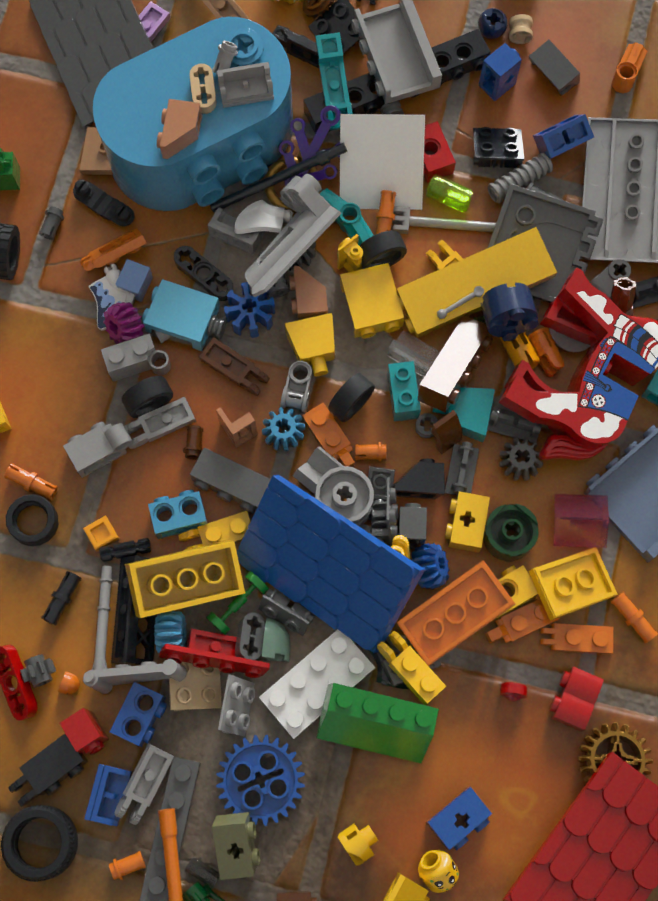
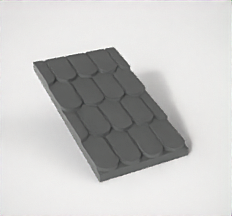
(89, 42)

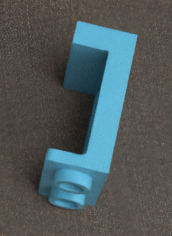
(181, 313)

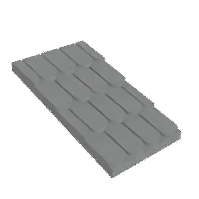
(623, 188)

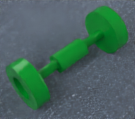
(238, 602)

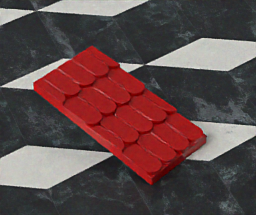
(601, 844)

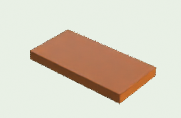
(455, 613)

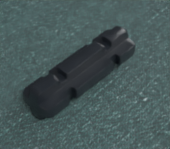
(125, 549)

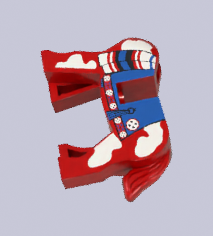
(594, 405)

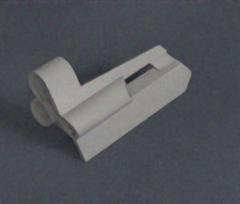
(306, 226)

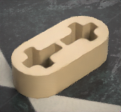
(208, 87)

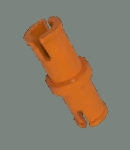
(385, 215)
(31, 481)
(634, 617)

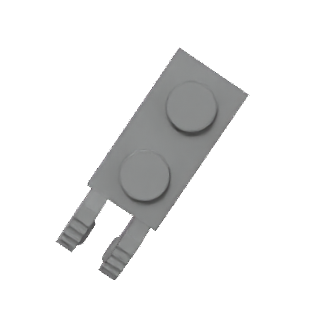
(161, 422)
(144, 782)

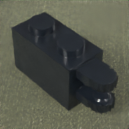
(49, 769)

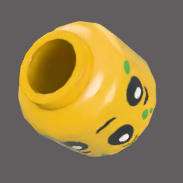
(438, 871)

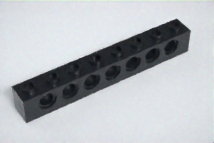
(468, 45)

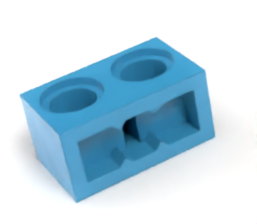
(179, 520)

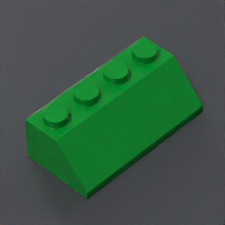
(376, 723)

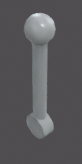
(478, 292)

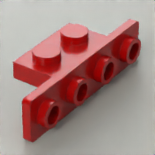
(216, 651)

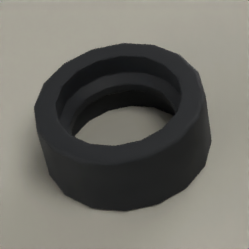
(382, 249)
(147, 396)
(351, 397)
(22, 503)

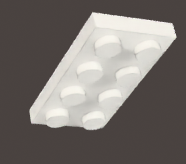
(301, 692)

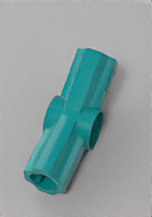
(352, 227)

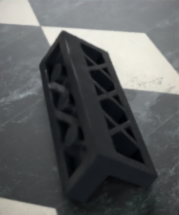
(126, 623)

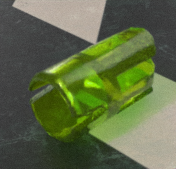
(449, 193)

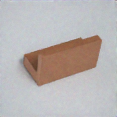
(240, 430)

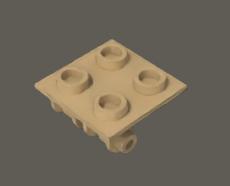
(197, 691)

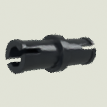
(61, 598)

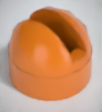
(69, 684)

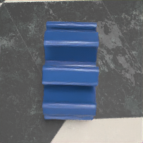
(239, 313)

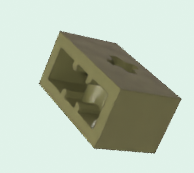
(235, 845)

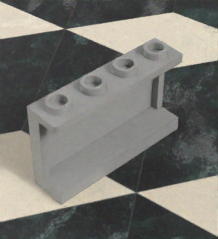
(397, 51)

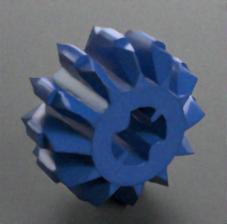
(435, 565)

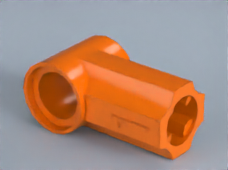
(629, 68)

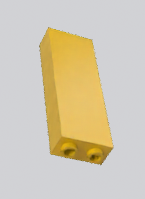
(510, 262)

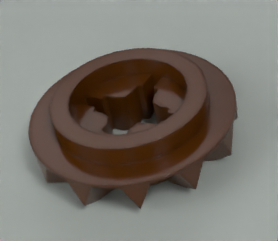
(314, 8)

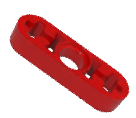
(27, 696)

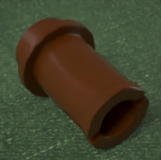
(194, 442)

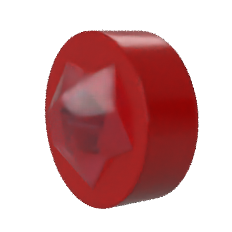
(513, 691)

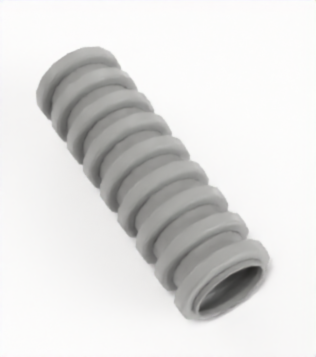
(520, 176)

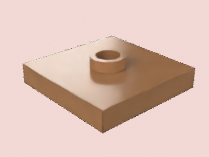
(94, 157)

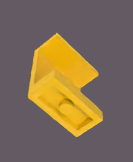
(372, 300)

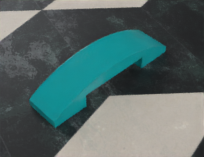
(333, 75)

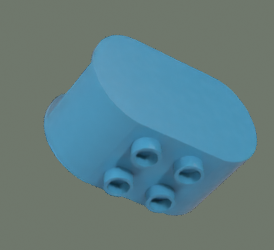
(232, 141)

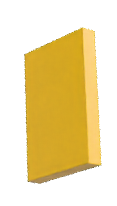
(572, 583)

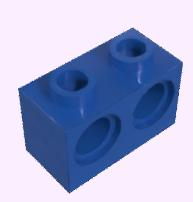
(563, 136)
(132, 712)

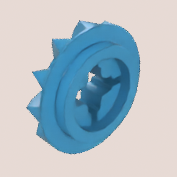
(250, 40)

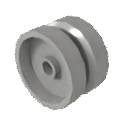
(348, 484)

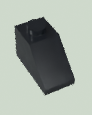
(422, 481)

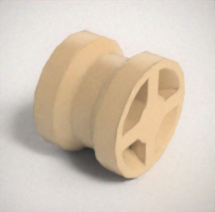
(521, 29)

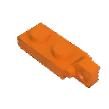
(329, 434)
(520, 623)

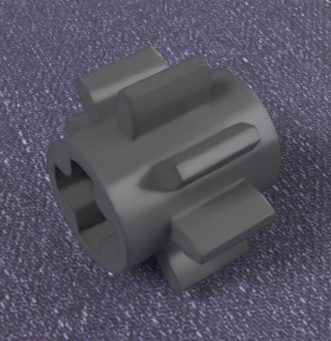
(38, 670)

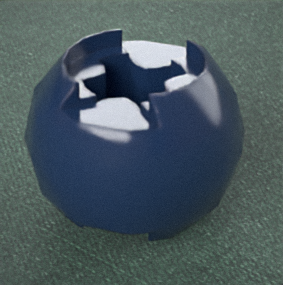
(487, 29)

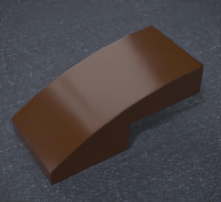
(447, 432)

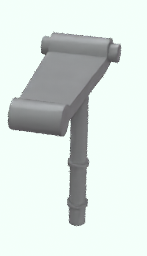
(104, 678)

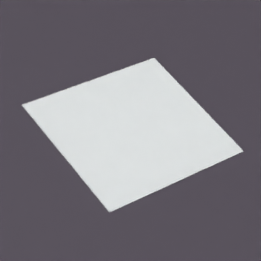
(382, 155)

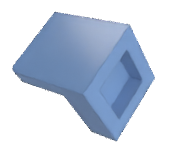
(135, 279)

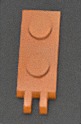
(113, 250)
(579, 638)

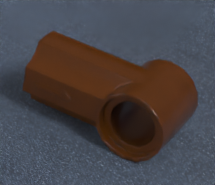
(623, 294)

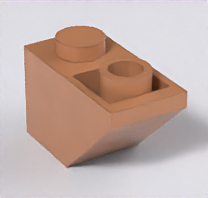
(180, 128)
(310, 295)

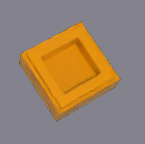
(101, 533)

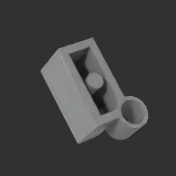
(134, 357)
(97, 447)

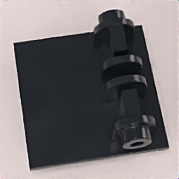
(337, 20)
(498, 145)

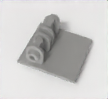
(236, 706)

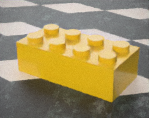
(184, 579)

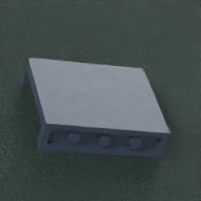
(633, 494)

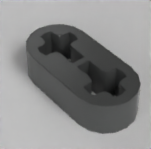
(254, 638)

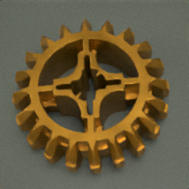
(616, 747)

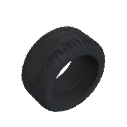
(11, 835)

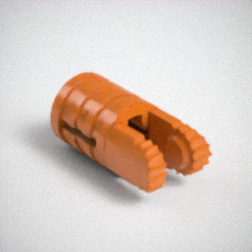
(547, 351)

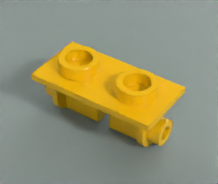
(349, 254)

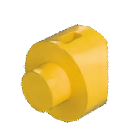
(358, 843)

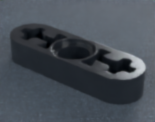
(191, 272)

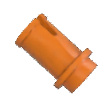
(371, 452)
(126, 865)

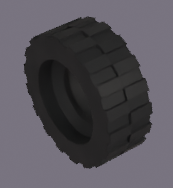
(9, 250)

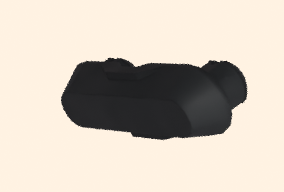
(103, 204)

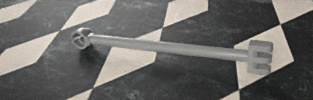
(407, 220)

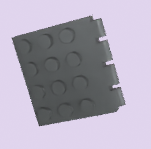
(561, 227)

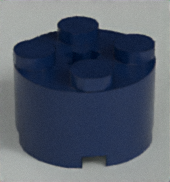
(509, 311)

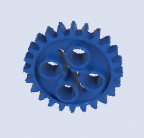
(251, 756)

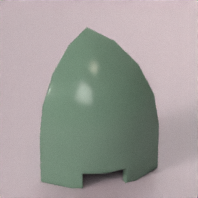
(276, 642)

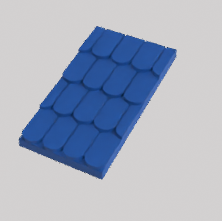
(327, 564)

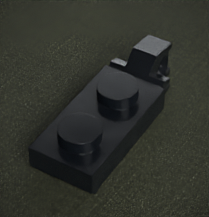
(297, 45)

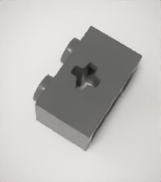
(412, 524)

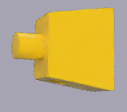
(313, 341)

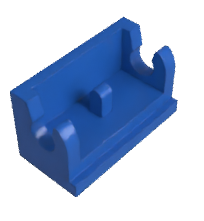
(106, 794)

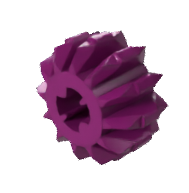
(123, 322)

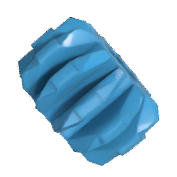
(280, 420)
(170, 629)

